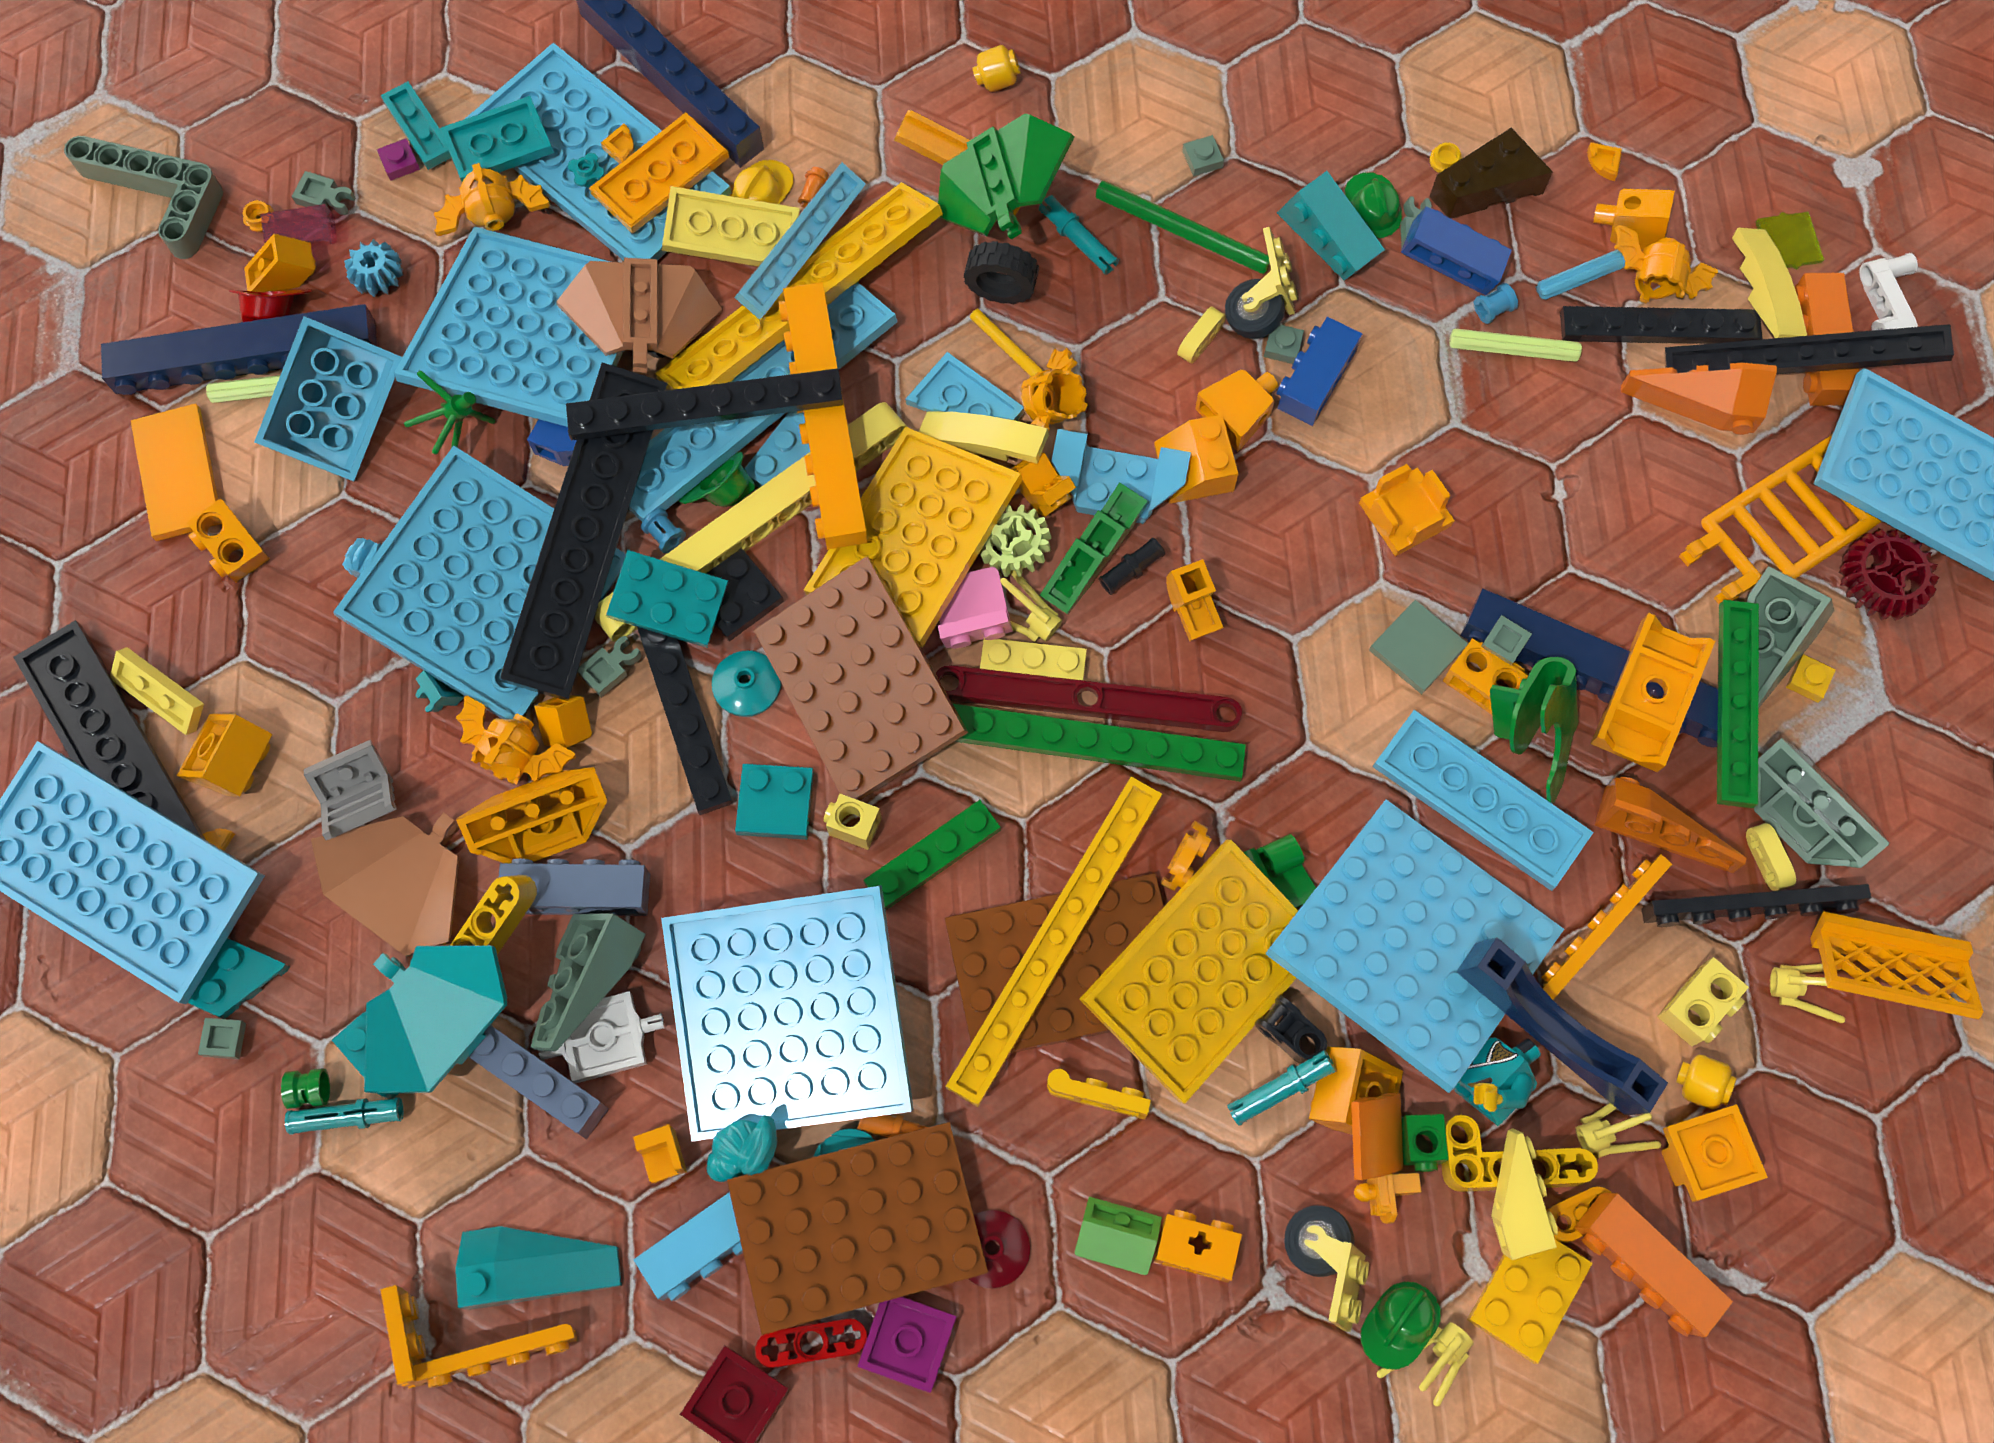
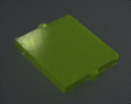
(1793, 238)

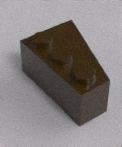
(1490, 175)

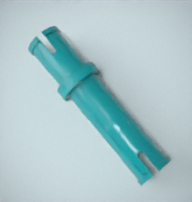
(1069, 226)
(1291, 1082)
(357, 1114)

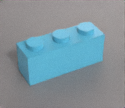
(691, 1251)

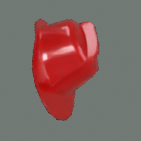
(266, 304)

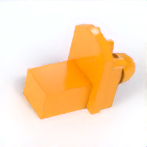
(1382, 1193)

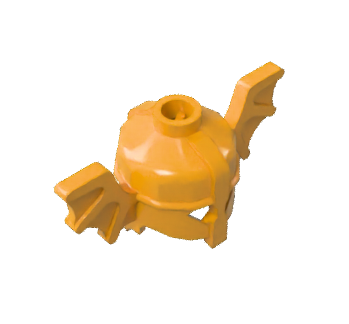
(487, 203)
(1664, 264)
(1054, 393)
(508, 745)

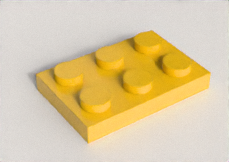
(1530, 1298)

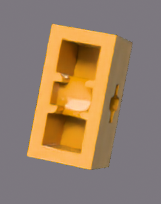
(1215, 1262)

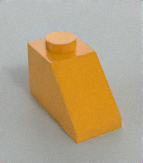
(280, 265)

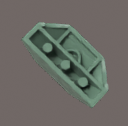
(1813, 811)

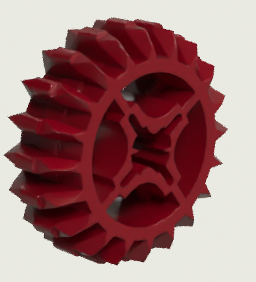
(1884, 585)

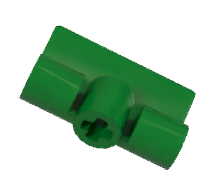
(1282, 865)

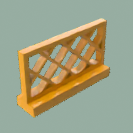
(1905, 952)

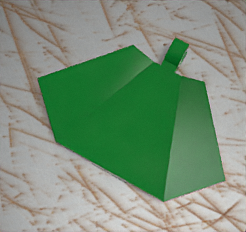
(1002, 173)

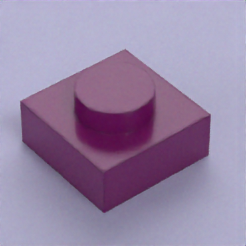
(398, 159)

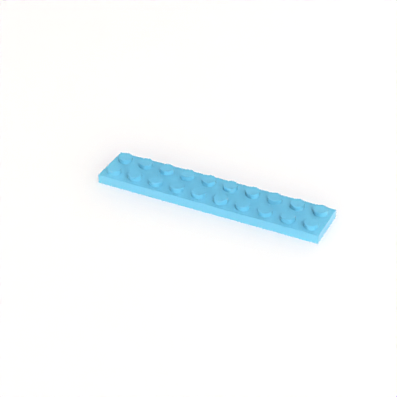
(688, 454)

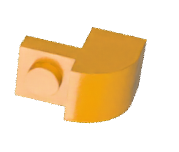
(1043, 485)
(1190, 596)

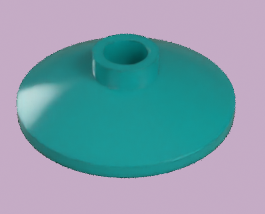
(746, 698)

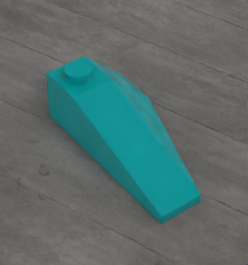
(520, 1265)

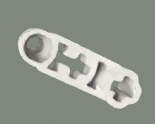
(1884, 292)

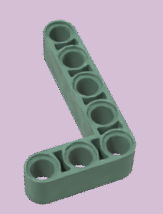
(189, 184)

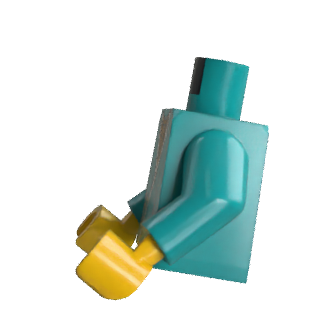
(1499, 1079)

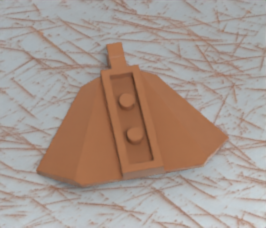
(639, 307)
(393, 879)

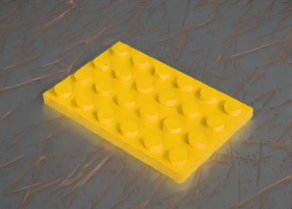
(925, 524)
(1197, 973)

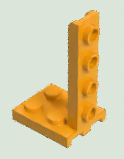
(931, 139)
(410, 1348)

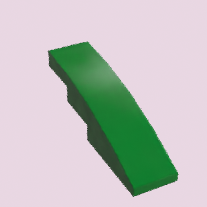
(1094, 548)

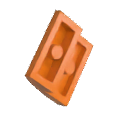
(1377, 1136)

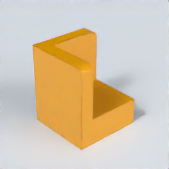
(563, 721)
(660, 1153)

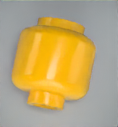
(996, 68)
(1706, 1082)

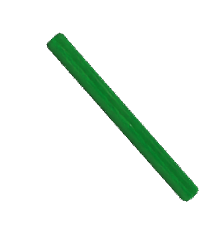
(1183, 227)

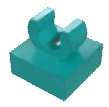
(436, 692)

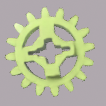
(1023, 546)

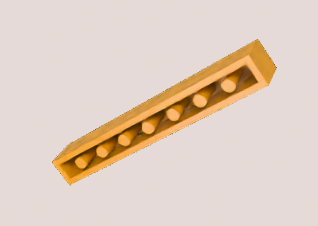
(826, 427)

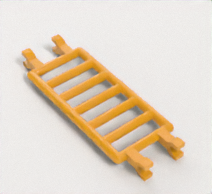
(1762, 490)

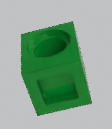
(1434, 1128)

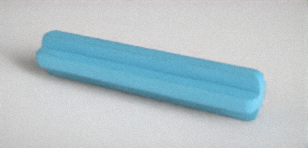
(1580, 274)

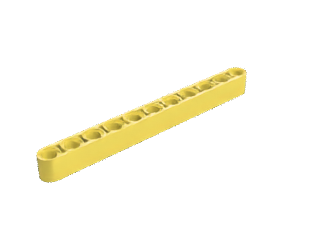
(767, 507)

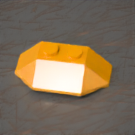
(536, 817)

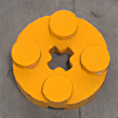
(1184, 855)

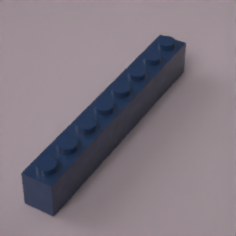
(675, 76)
(219, 350)
(1595, 660)

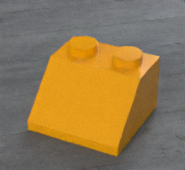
(1211, 460)
(226, 754)
(1356, 1077)

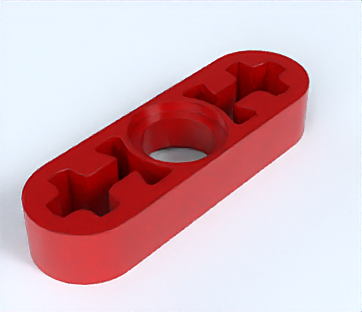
(781, 1338)

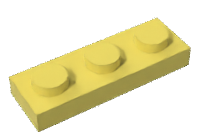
(1033, 659)
(156, 691)

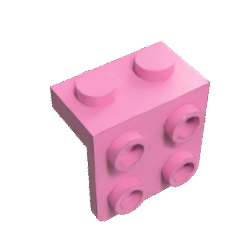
(975, 611)

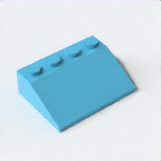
(328, 399)

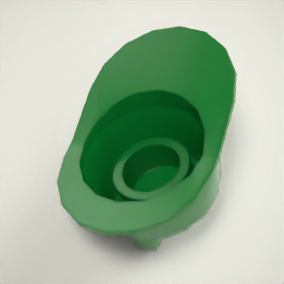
(1375, 202)
(723, 486)
(1400, 1325)

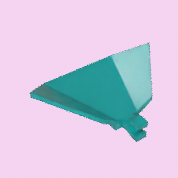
(430, 1016)

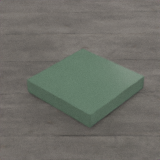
(1418, 646)

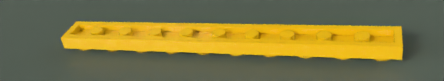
(1053, 942)

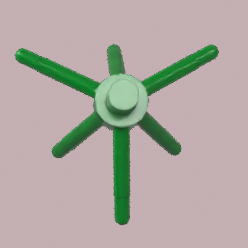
(454, 409)

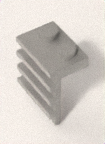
(351, 789)

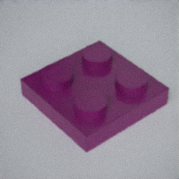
(907, 1342)

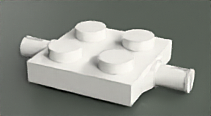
(607, 1040)

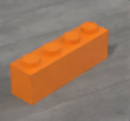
(1826, 311)
(1653, 1265)

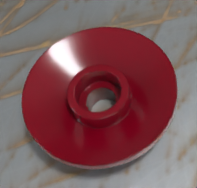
(1013, 1252)

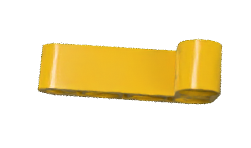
(508, 901)
(1482, 1163)

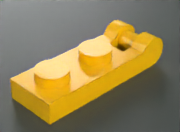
(1096, 1094)

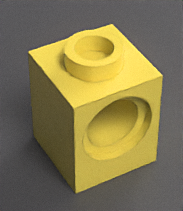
(861, 833)

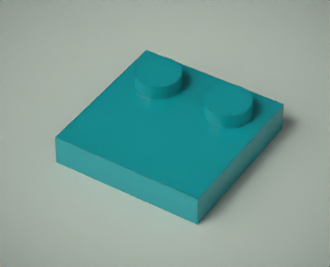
(774, 801)

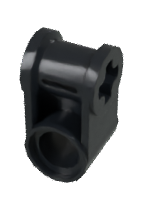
(1290, 1029)

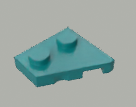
(234, 978)

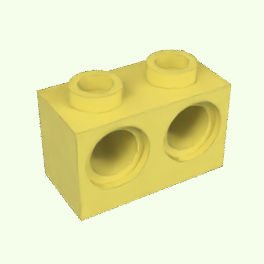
(1697, 996)

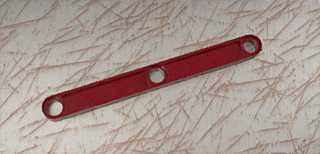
(1113, 700)

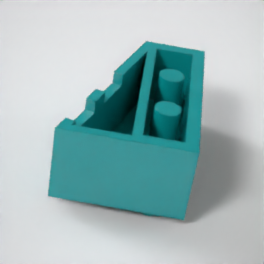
(1331, 226)

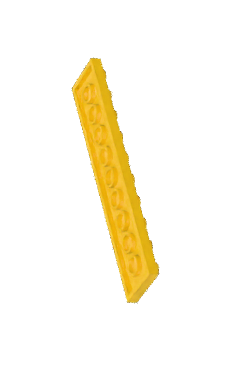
(836, 263)

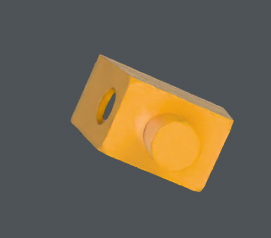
(1640, 211)
(1241, 401)

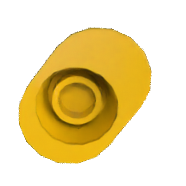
(764, 182)

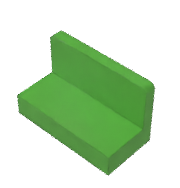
(1118, 1236)

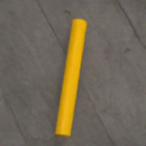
(1004, 342)

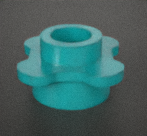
(586, 177)

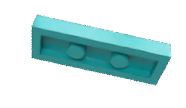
(417, 124)

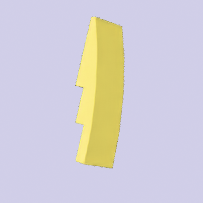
(1772, 285)
(986, 435)

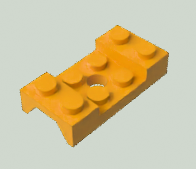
(1636, 723)

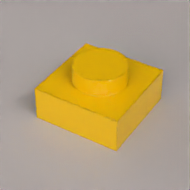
(1810, 678)

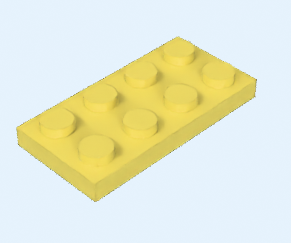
(724, 226)

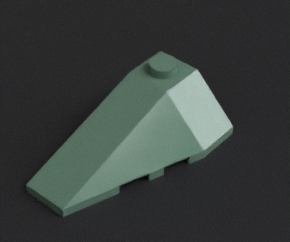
(1788, 624)
(593, 959)

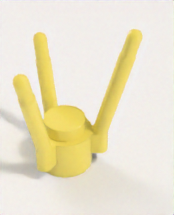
(1042, 620)
(1790, 982)
(1597, 1134)
(1452, 1349)

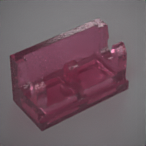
(304, 223)

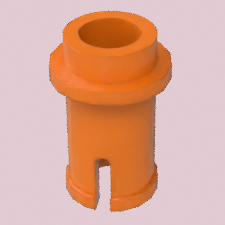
(814, 181)

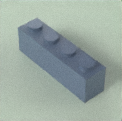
(585, 886)
(539, 1082)

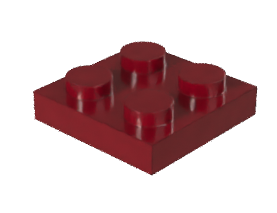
(734, 1399)

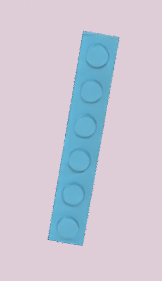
(800, 241)

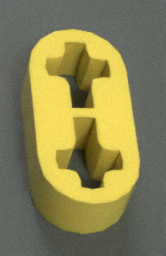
(1201, 334)
(1771, 857)

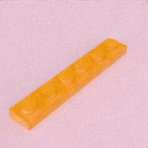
(1603, 925)

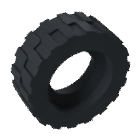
(994, 257)

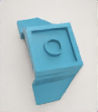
(1099, 471)

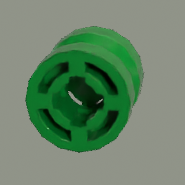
(305, 1088)

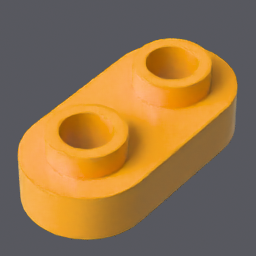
(1573, 1210)

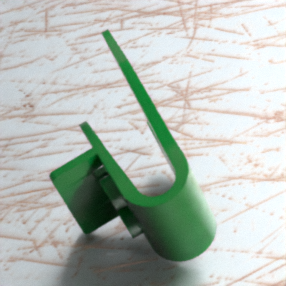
(1542, 700)

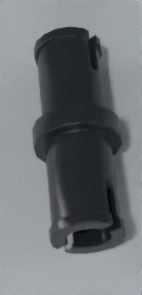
(1131, 566)

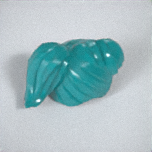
(742, 1149)

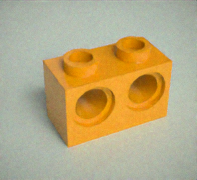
(232, 537)
(1477, 685)

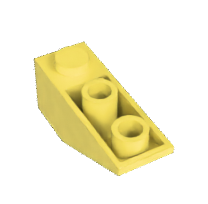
(1518, 1204)

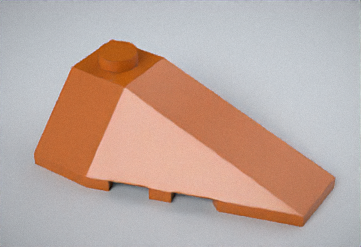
(1718, 398)
(1654, 821)

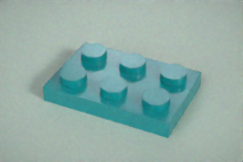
(497, 138)
(667, 598)

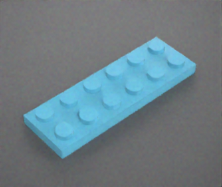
(1483, 800)

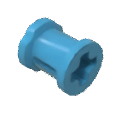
(1495, 303)
(664, 539)

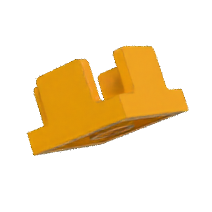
(1408, 508)
(1712, 1154)

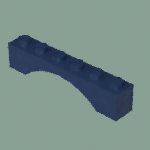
(1609, 1070)

